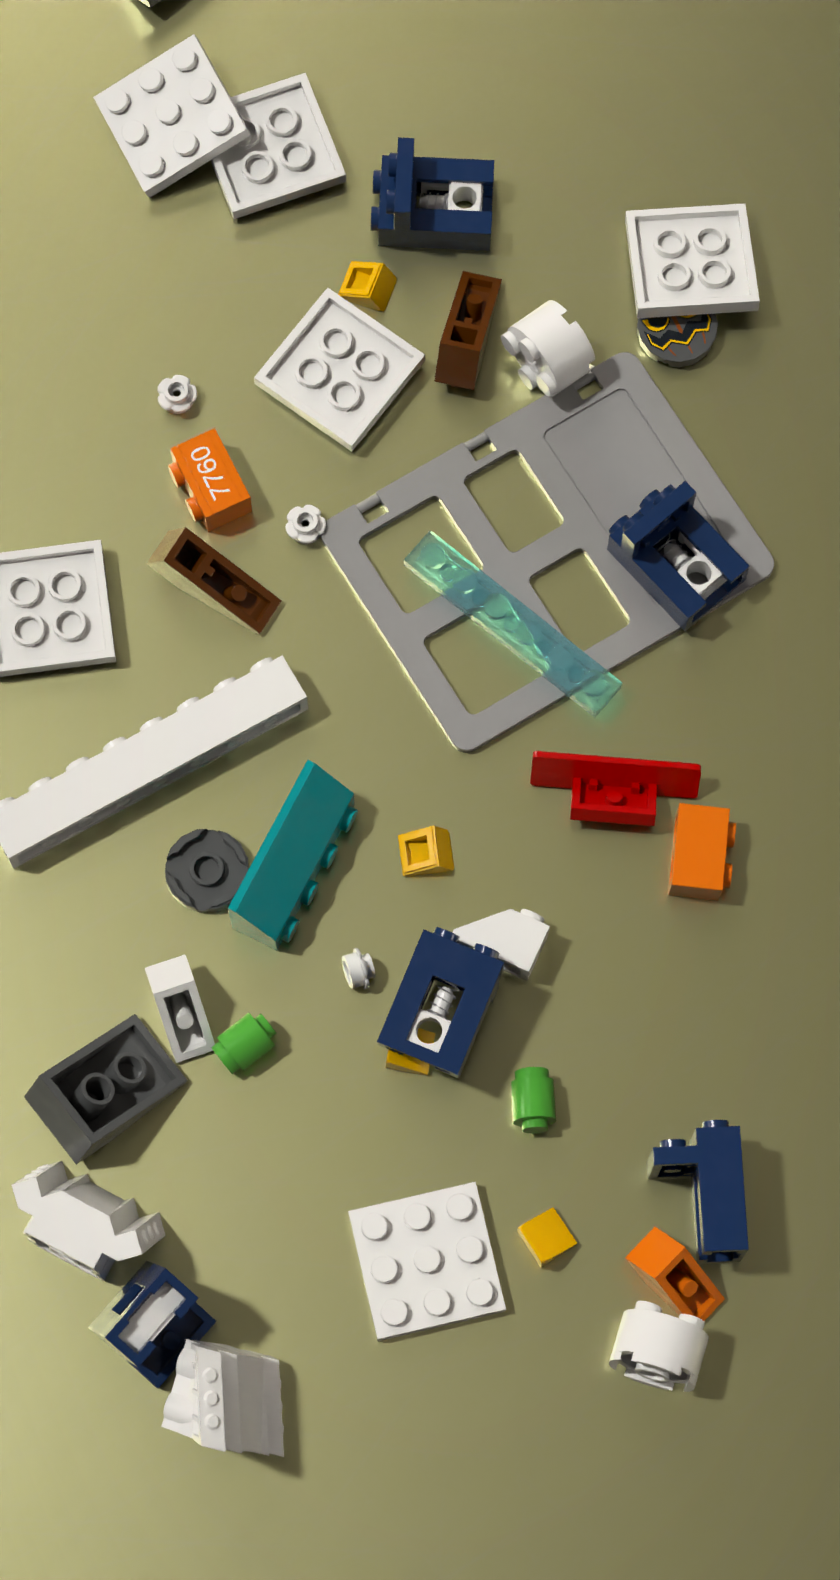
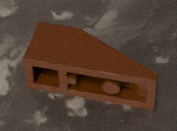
(467, 330)
(213, 579)

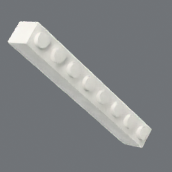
(149, 760)

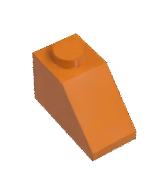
(674, 1275)

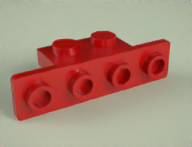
(614, 786)

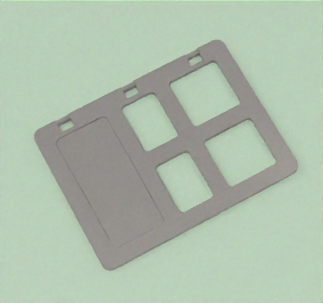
(594, 467)

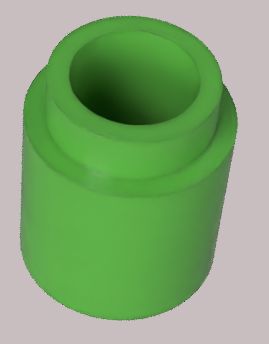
(244, 1042)
(533, 1099)

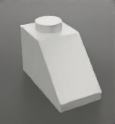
(512, 934)
(180, 1008)

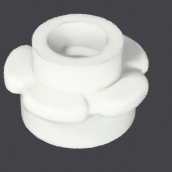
(178, 404)
(307, 534)
(358, 969)

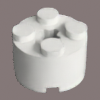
(549, 349)
(660, 1347)

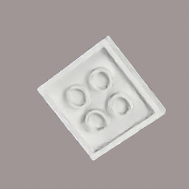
(171, 116)
(284, 155)
(691, 260)
(339, 369)
(54, 609)
(426, 1261)

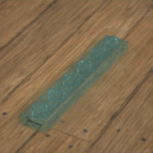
(512, 623)

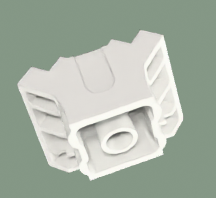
(83, 1220)
(226, 1399)

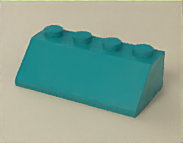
(292, 857)

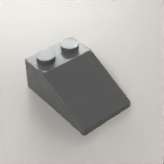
(104, 1088)

